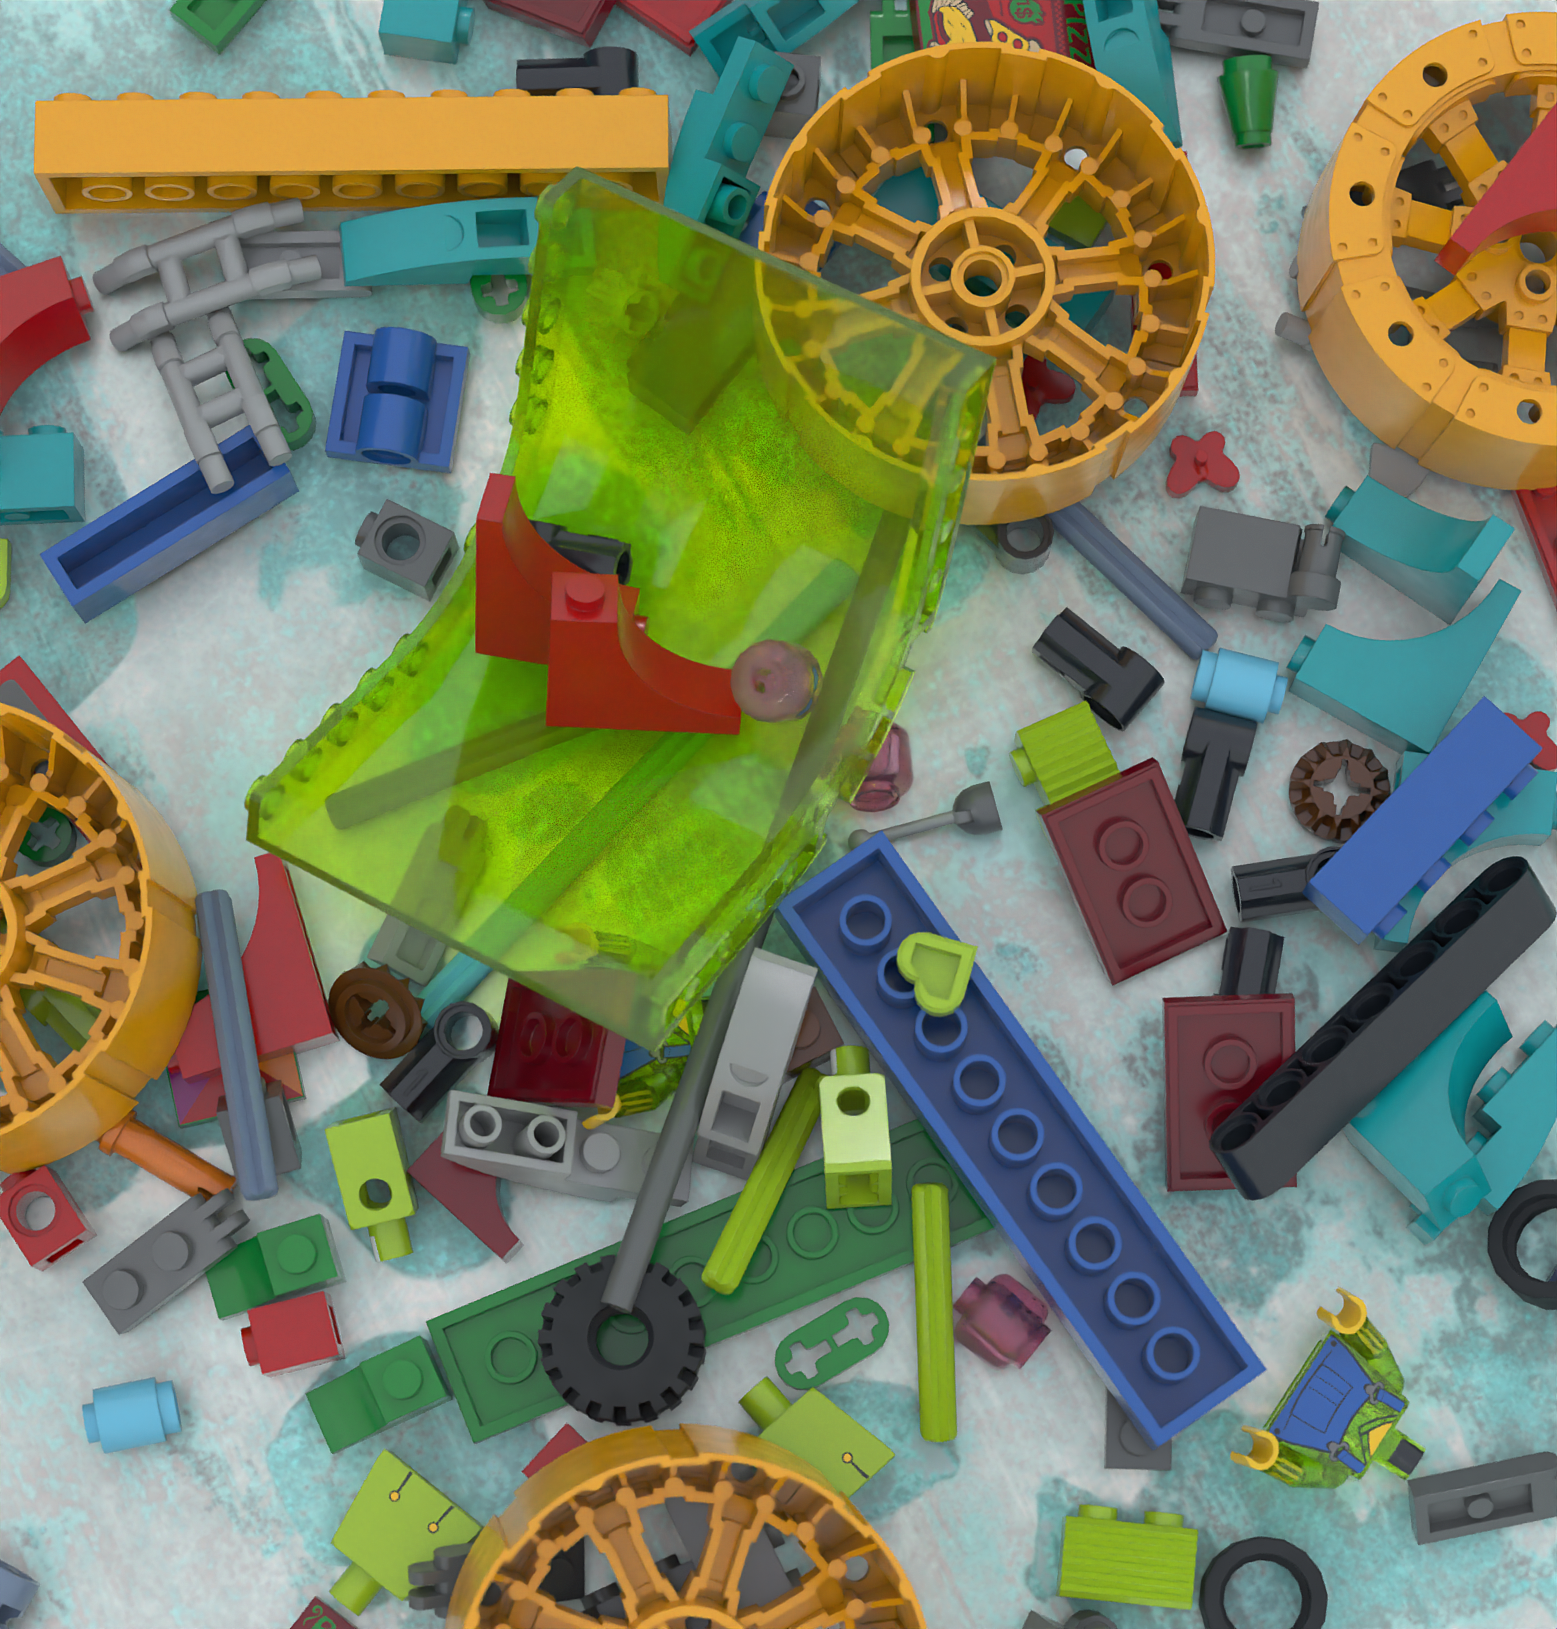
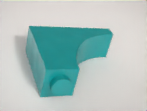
(1415, 548)
(1399, 687)
(1518, 821)
(1418, 1119)

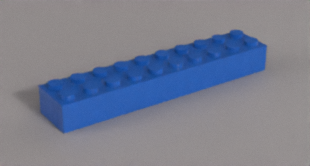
(1022, 1150)

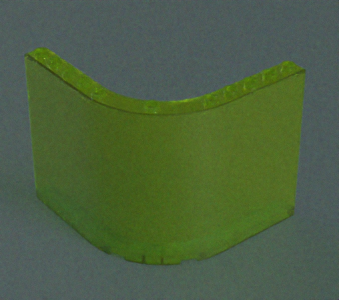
(779, 480)

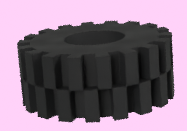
(622, 1391)

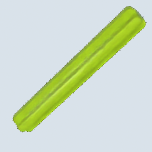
(765, 1184)
(934, 1311)

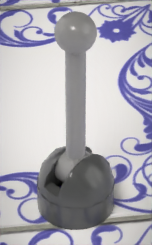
(972, 812)

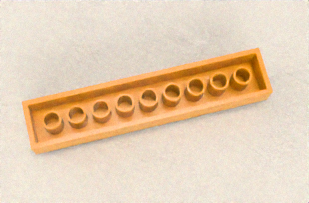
(341, 150)

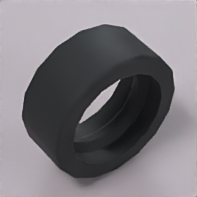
(1505, 1232)
(1267, 1549)

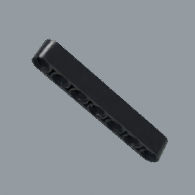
(1382, 1028)

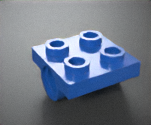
(397, 399)

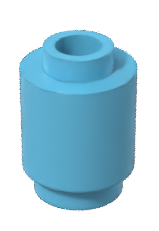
(1238, 684)
(132, 1414)

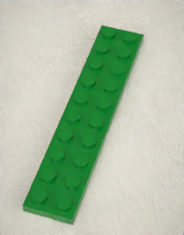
(799, 1261)

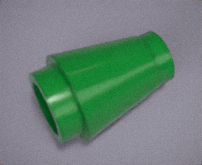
(1249, 99)

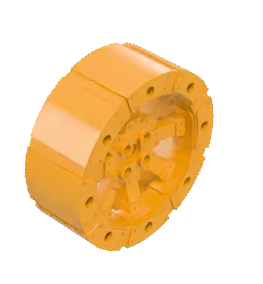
(1033, 113)
(1424, 393)
(140, 995)
(611, 1477)

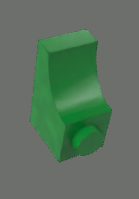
(276, 1267)
(379, 1394)

